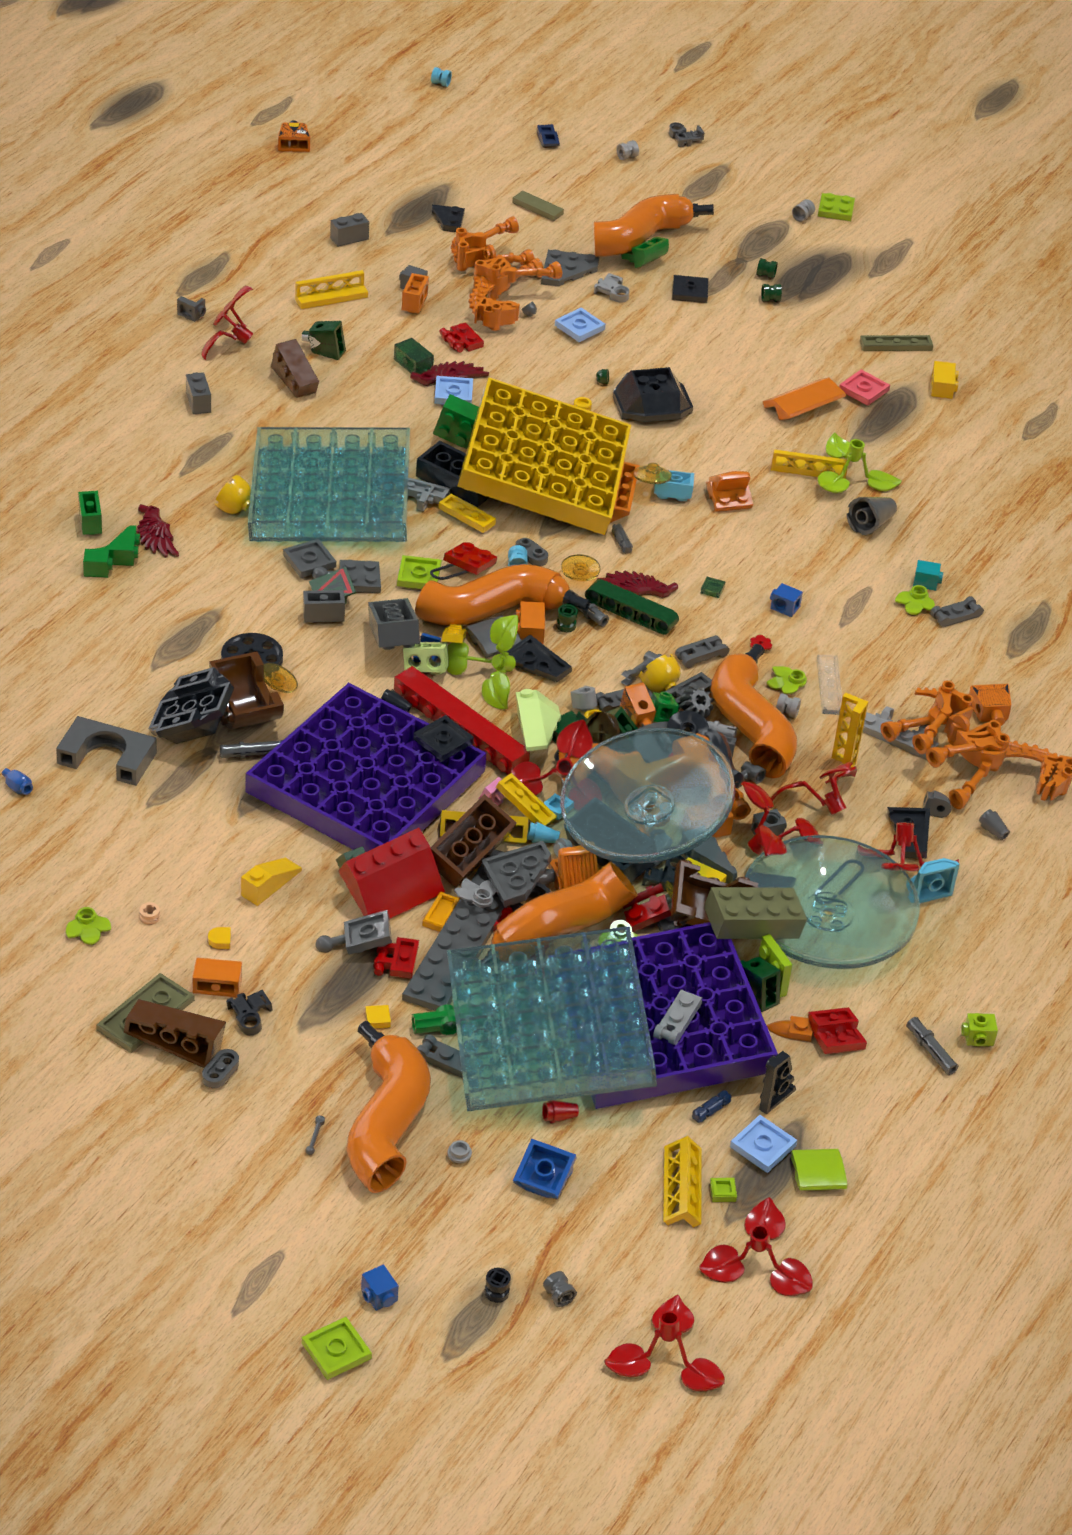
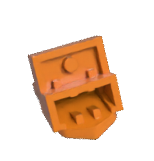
(730, 491)
(573, 866)

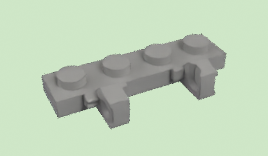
(426, 493)
(903, 741)

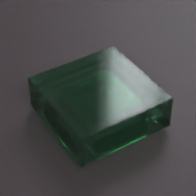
(713, 587)

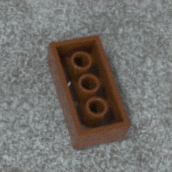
(471, 840)

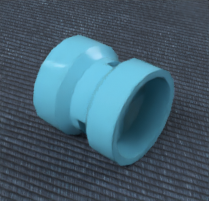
(441, 77)
(517, 555)

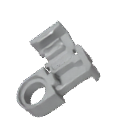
(612, 285)

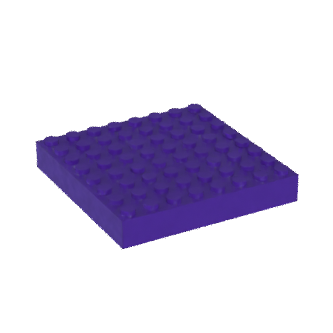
(361, 772)
(727, 1032)

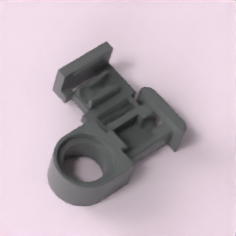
(678, 131)

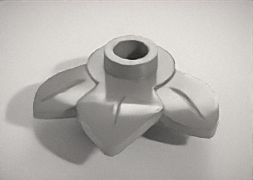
(479, 895)

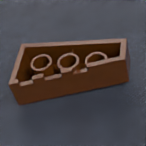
(176, 1031)

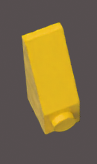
(267, 878)

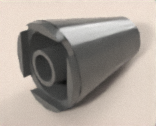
(870, 513)

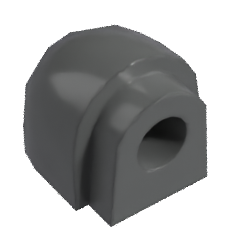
(938, 804)

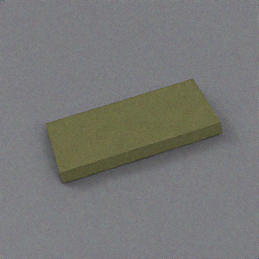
(159, 991)

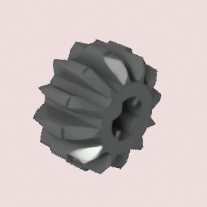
(696, 700)

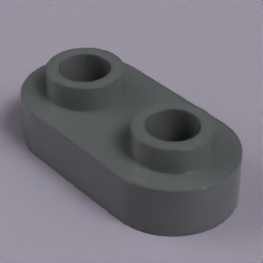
(535, 554)
(220, 1068)

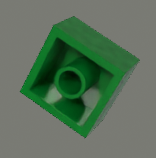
(456, 421)

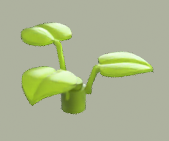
(852, 451)
(497, 688)

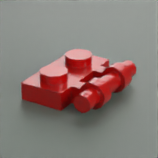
(462, 337)
(650, 911)
(403, 960)

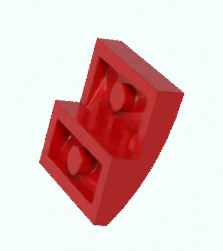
(836, 1030)

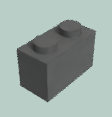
(349, 229)
(198, 393)
(323, 606)

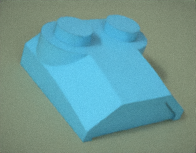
(678, 487)
(936, 879)

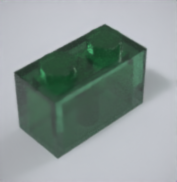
(413, 356)

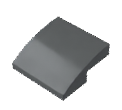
(481, 636)

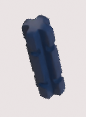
(711, 1106)

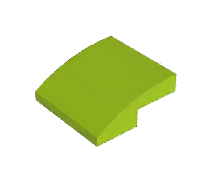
(819, 1169)

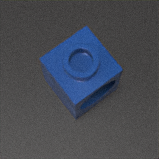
(786, 599)

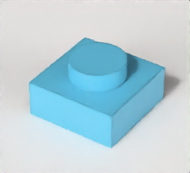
(553, 804)

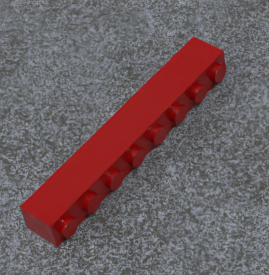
(436, 702)

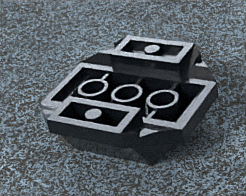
(651, 396)
(192, 706)

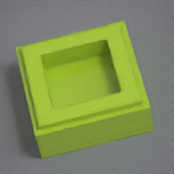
(723, 1190)

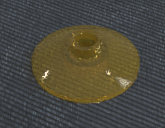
(652, 474)
(580, 567)
(279, 678)

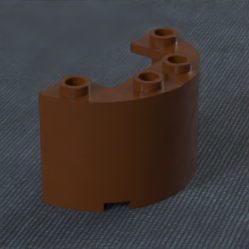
(251, 699)
(691, 893)

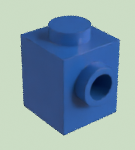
(379, 1287)

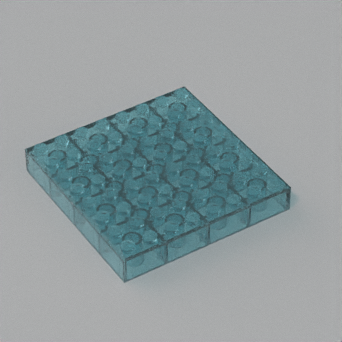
(330, 484)
(550, 1019)

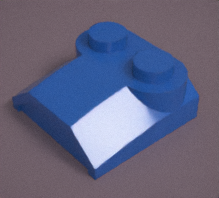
(544, 1169)

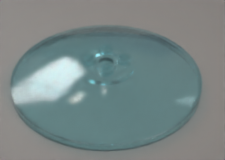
(661, 767)
(870, 905)

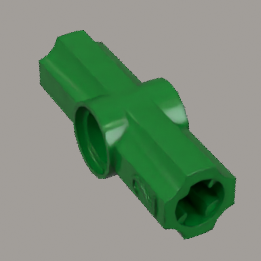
(440, 1020)

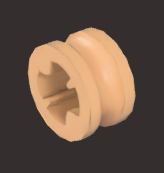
(149, 907)

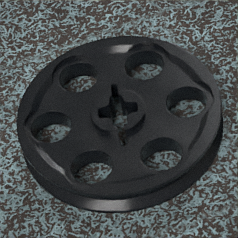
(258, 642)

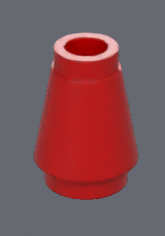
(558, 1111)

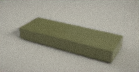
(538, 205)

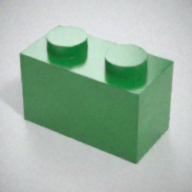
(90, 512)

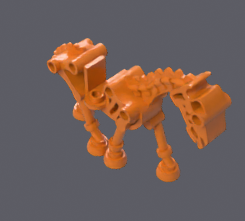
(494, 273)
(981, 746)

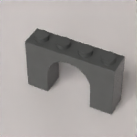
(90, 734)

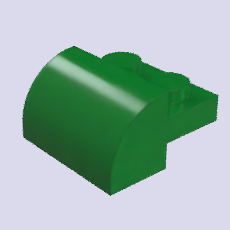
(647, 251)

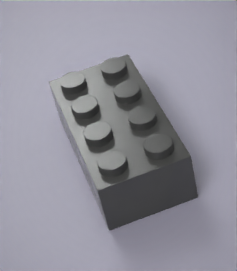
(394, 623)

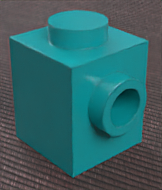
(928, 574)

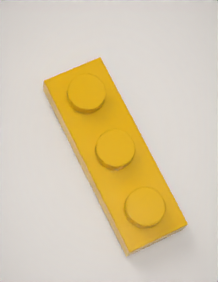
(467, 513)
(454, 634)
(525, 800)

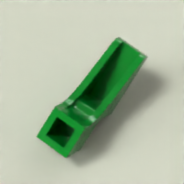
(120, 552)

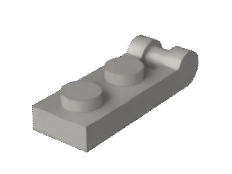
(678, 1017)

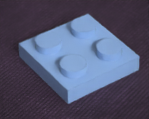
(580, 324)
(456, 386)
(763, 1143)

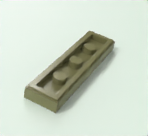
(896, 343)

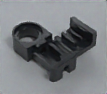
(661, 876)
(250, 1007)

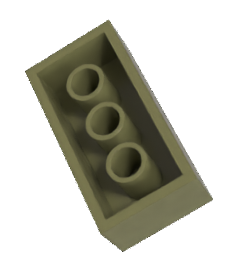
(755, 913)

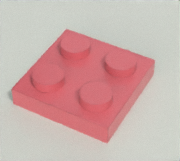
(864, 387)

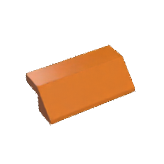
(805, 398)
(625, 492)

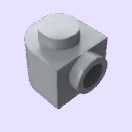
(584, 698)

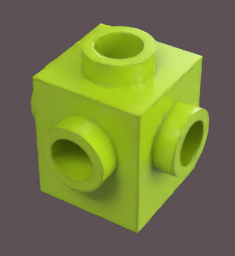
(979, 1029)

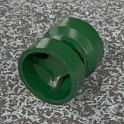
(767, 268)
(771, 292)
(567, 618)

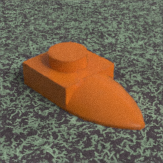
(795, 1028)

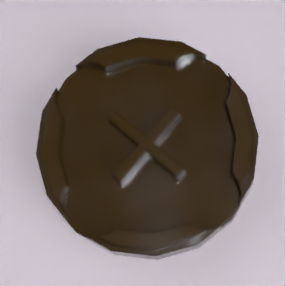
(602, 726)

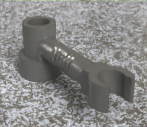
(631, 674)
(753, 772)

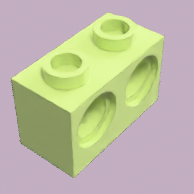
(424, 652)

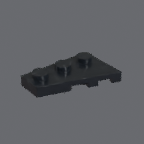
(539, 660)
(921, 819)
(777, 1082)

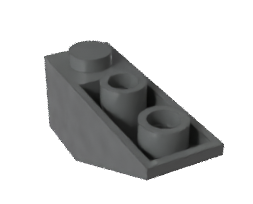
(712, 856)

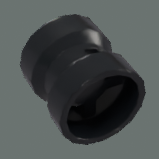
(497, 1285)

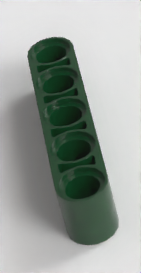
(632, 606)

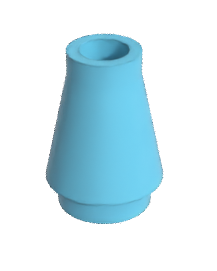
(539, 832)

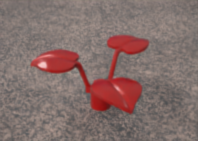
(239, 331)
(573, 741)
(833, 799)
(904, 837)
(764, 838)
(761, 1225)
(670, 1322)

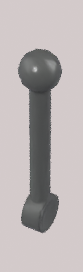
(319, 1120)

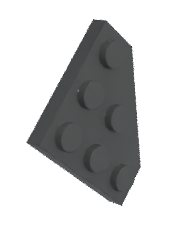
(573, 266)
(517, 871)

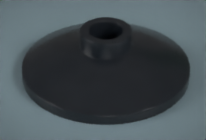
(688, 721)

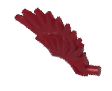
(452, 370)
(155, 532)
(640, 583)

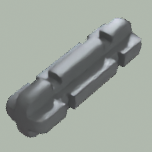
(622, 538)

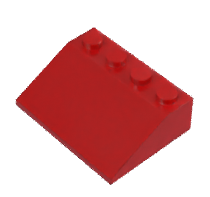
(393, 875)

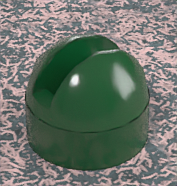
(603, 376)

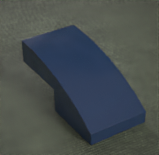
(547, 135)

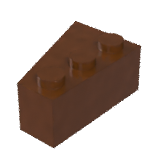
(294, 369)

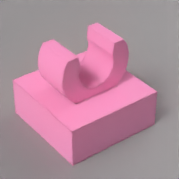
(493, 793)

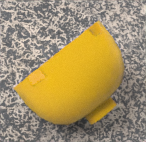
(234, 496)
(661, 674)

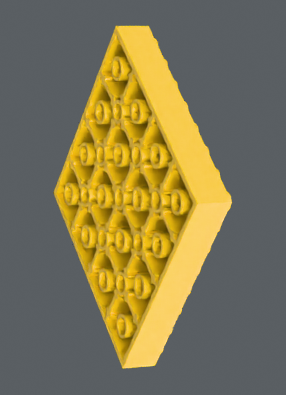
(545, 456)

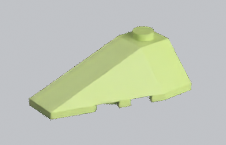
(537, 718)

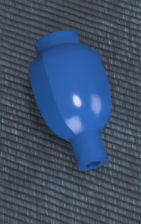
(17, 781)

